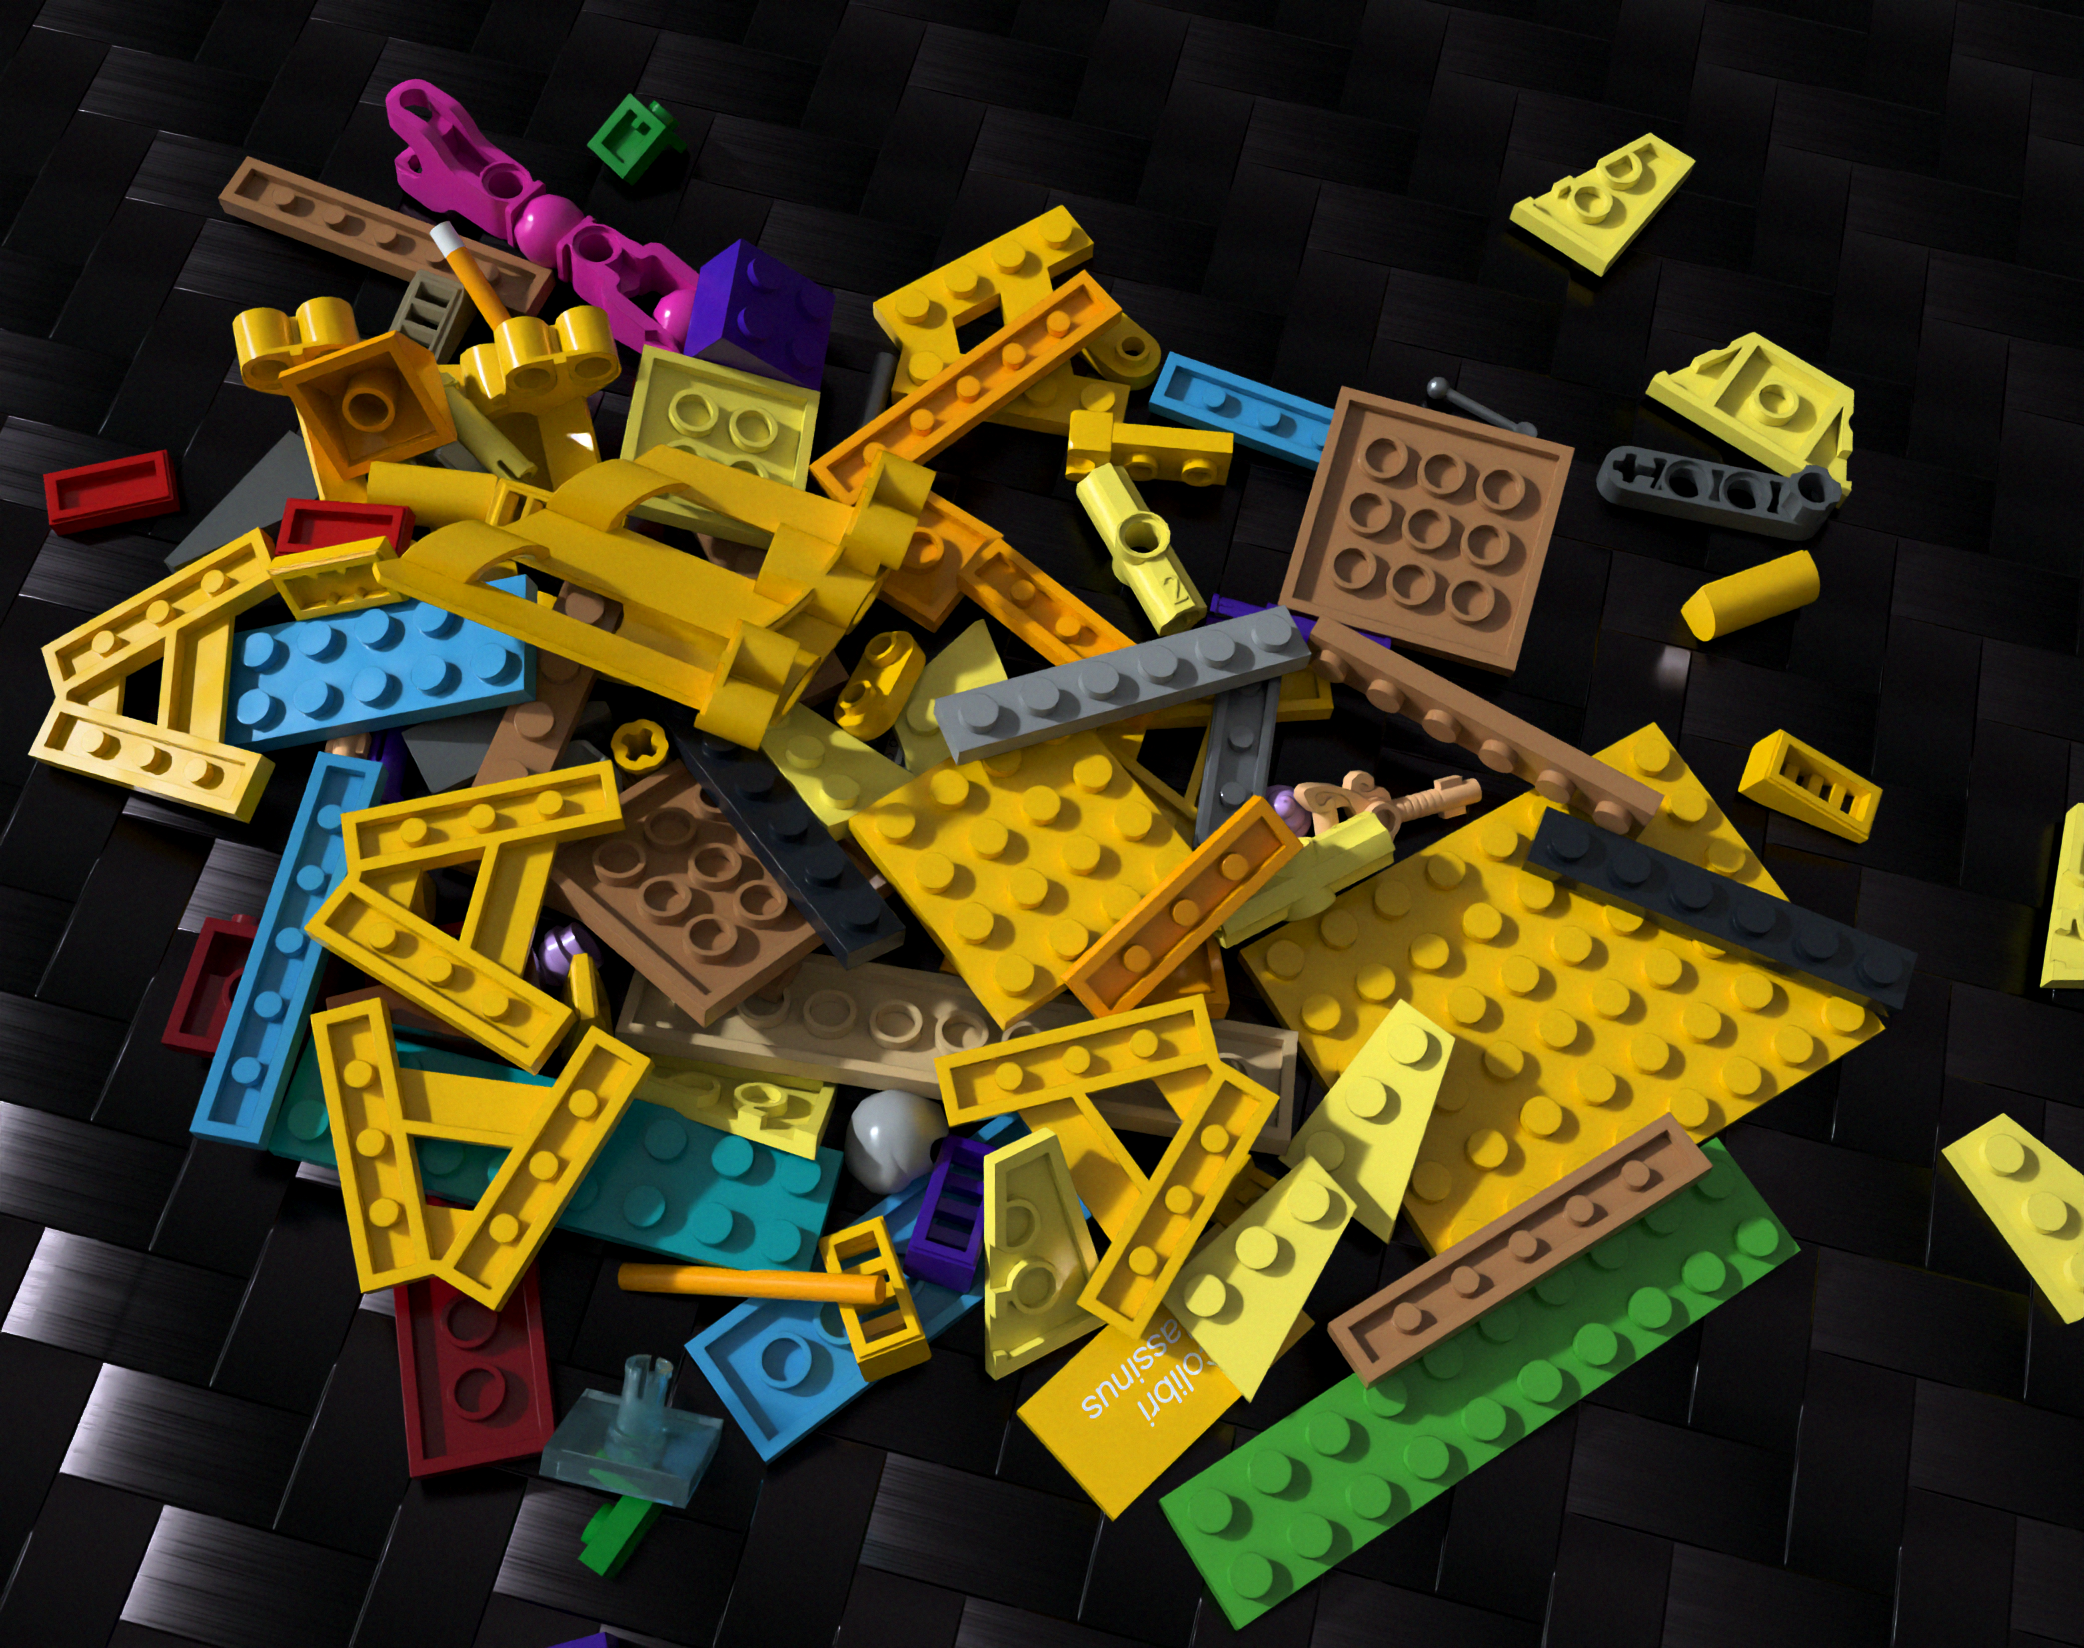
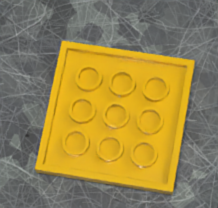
(1020, 861)

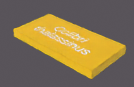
(1134, 1406)

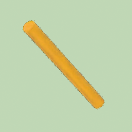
(753, 1283)

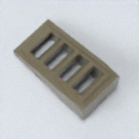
(440, 303)

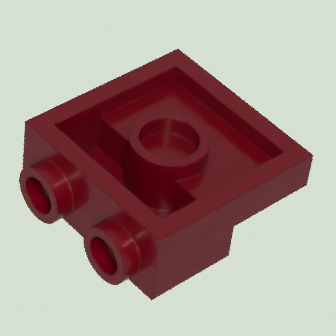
(213, 983)

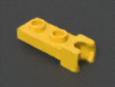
(1147, 450)

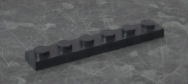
(784, 838)
(1721, 912)

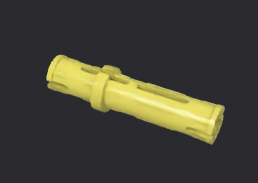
(483, 438)

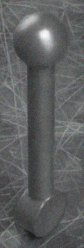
(1439, 388)

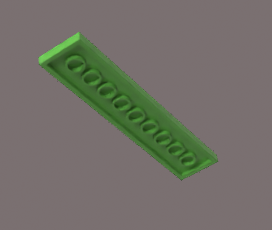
(1372, 1457)

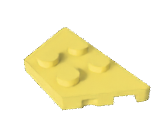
(1766, 406)
(961, 666)

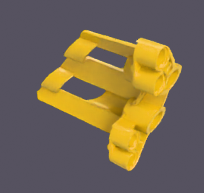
(525, 384)
(688, 626)

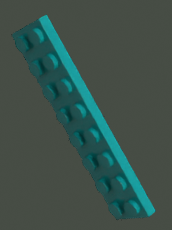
(652, 1188)

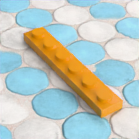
(973, 386)

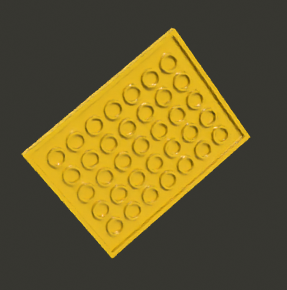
(1558, 1004)

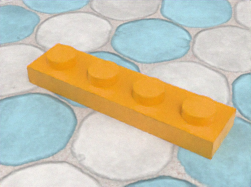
(1040, 610)
(1183, 910)

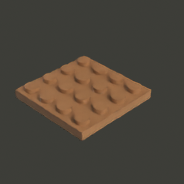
(1427, 530)
(688, 896)

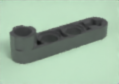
(1798, 505)

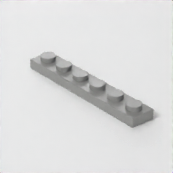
(1120, 684)

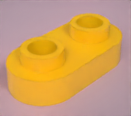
(1110, 360)
(880, 685)

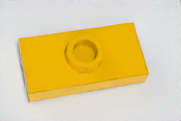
(334, 578)

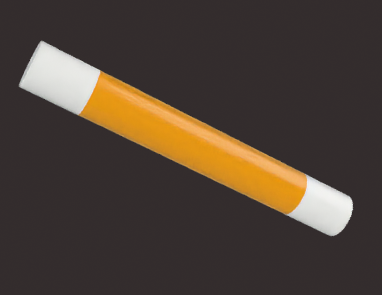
(470, 274)

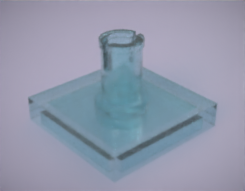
(634, 1440)

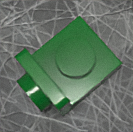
(635, 138)
(617, 1533)

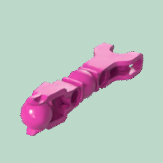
(499, 196)

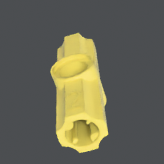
(1153, 576)
(1313, 877)

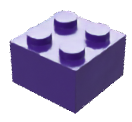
(760, 317)

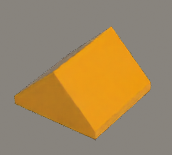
(373, 402)

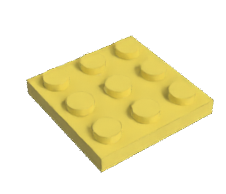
(723, 418)

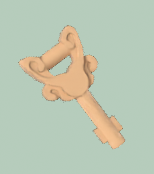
(1360, 795)

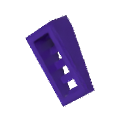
(938, 1252)

